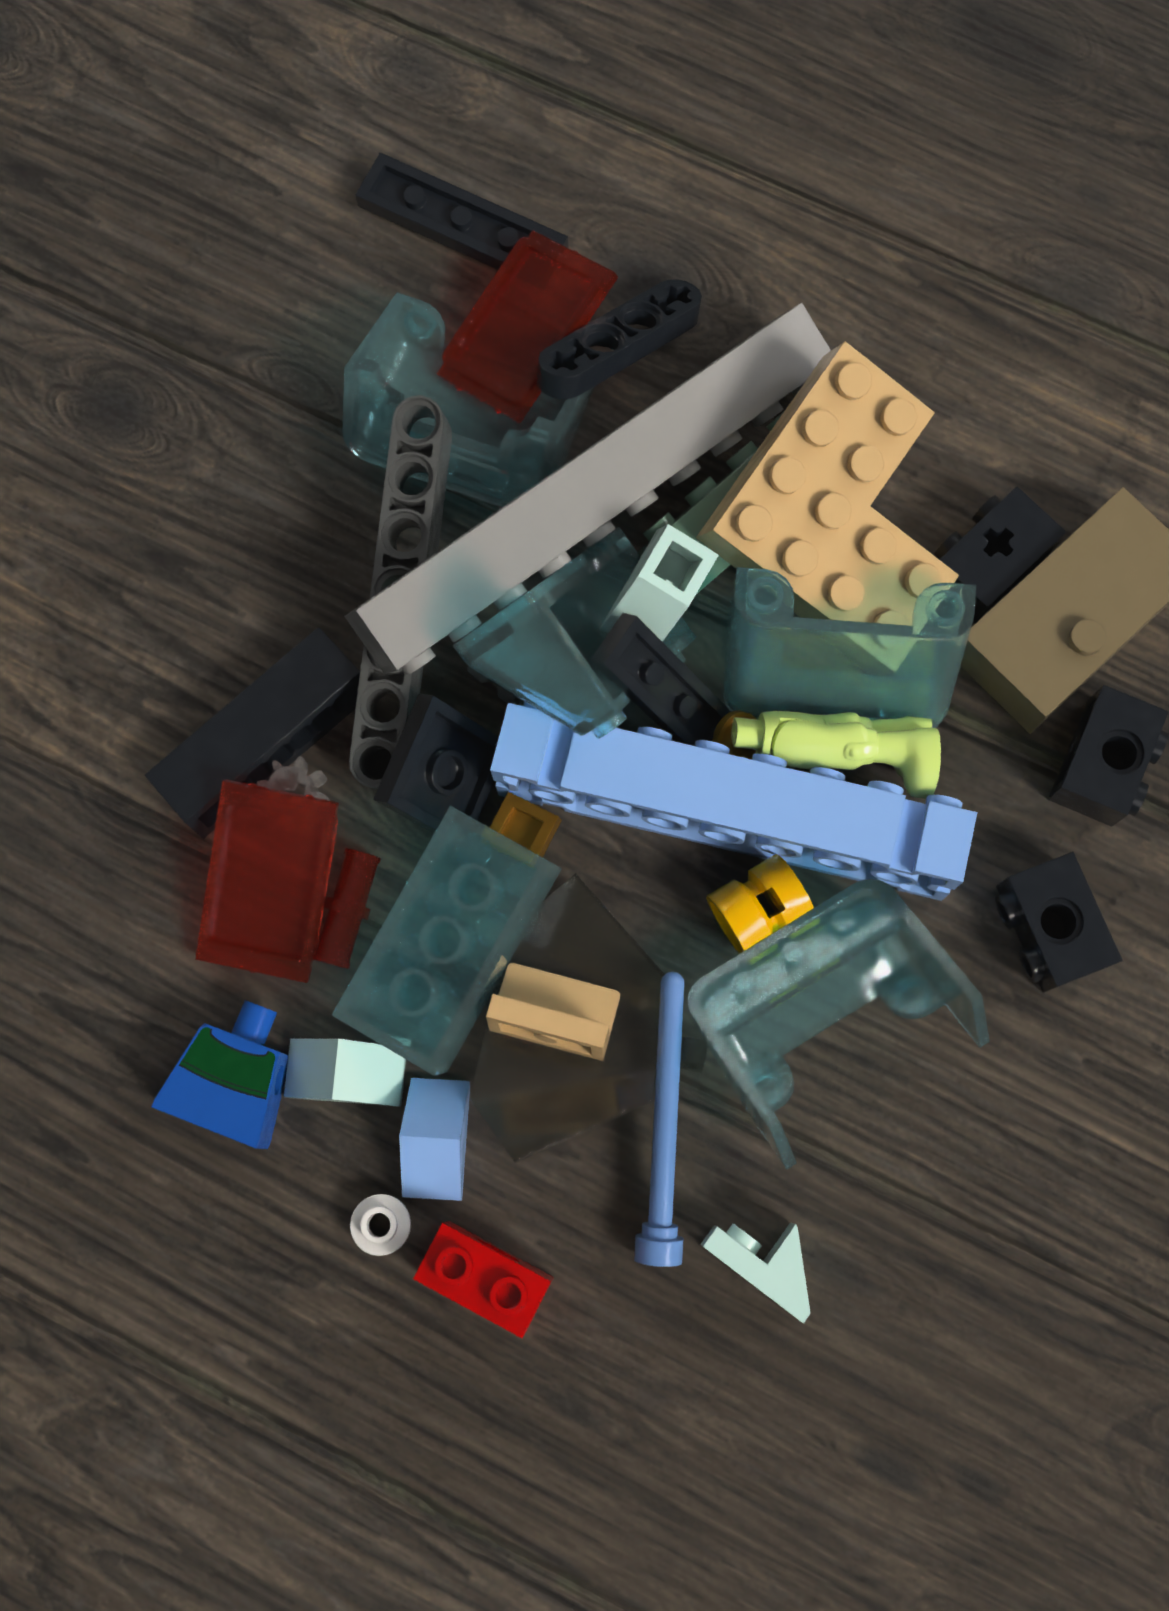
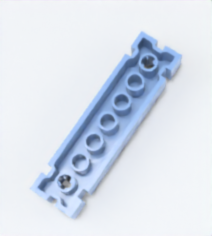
(737, 802)

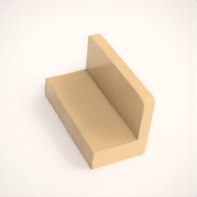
(554, 1011)

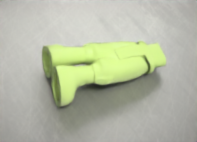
(847, 743)

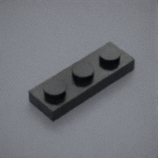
(659, 681)

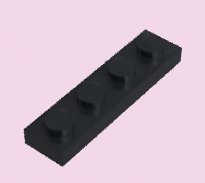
(445, 212)

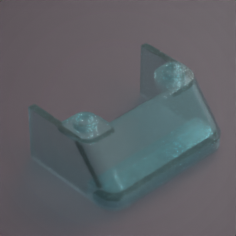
(812, 977)

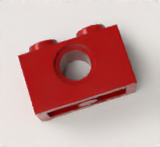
(483, 1278)

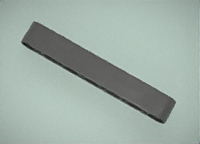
(397, 514)

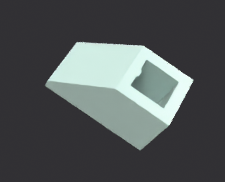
(663, 581)

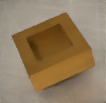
(526, 823)

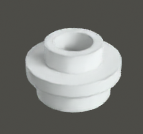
(399, 1224)

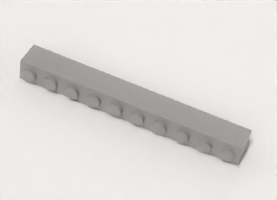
(586, 493)

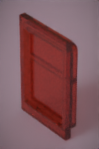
(527, 306)
(267, 880)

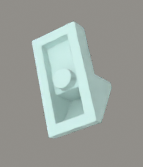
(777, 1276)

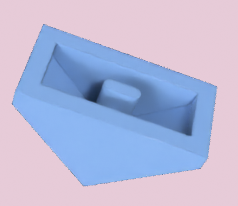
(434, 1139)

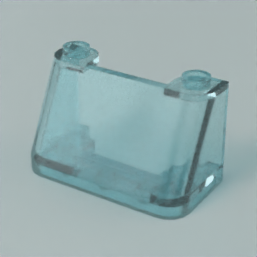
(489, 452)
(550, 633)
(840, 664)

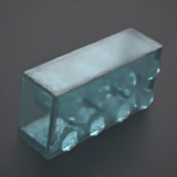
(446, 942)

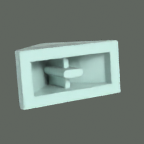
(344, 1072)

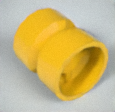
(741, 913)

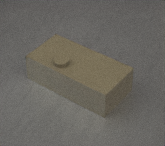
(1072, 611)

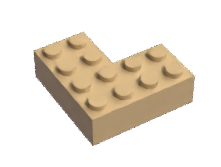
(811, 492)

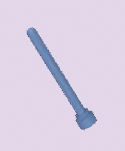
(659, 1238)

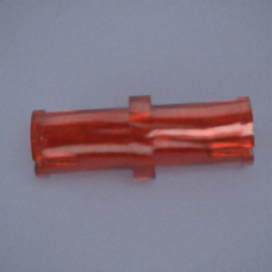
(347, 908)

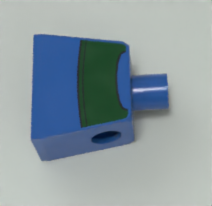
(229, 1080)

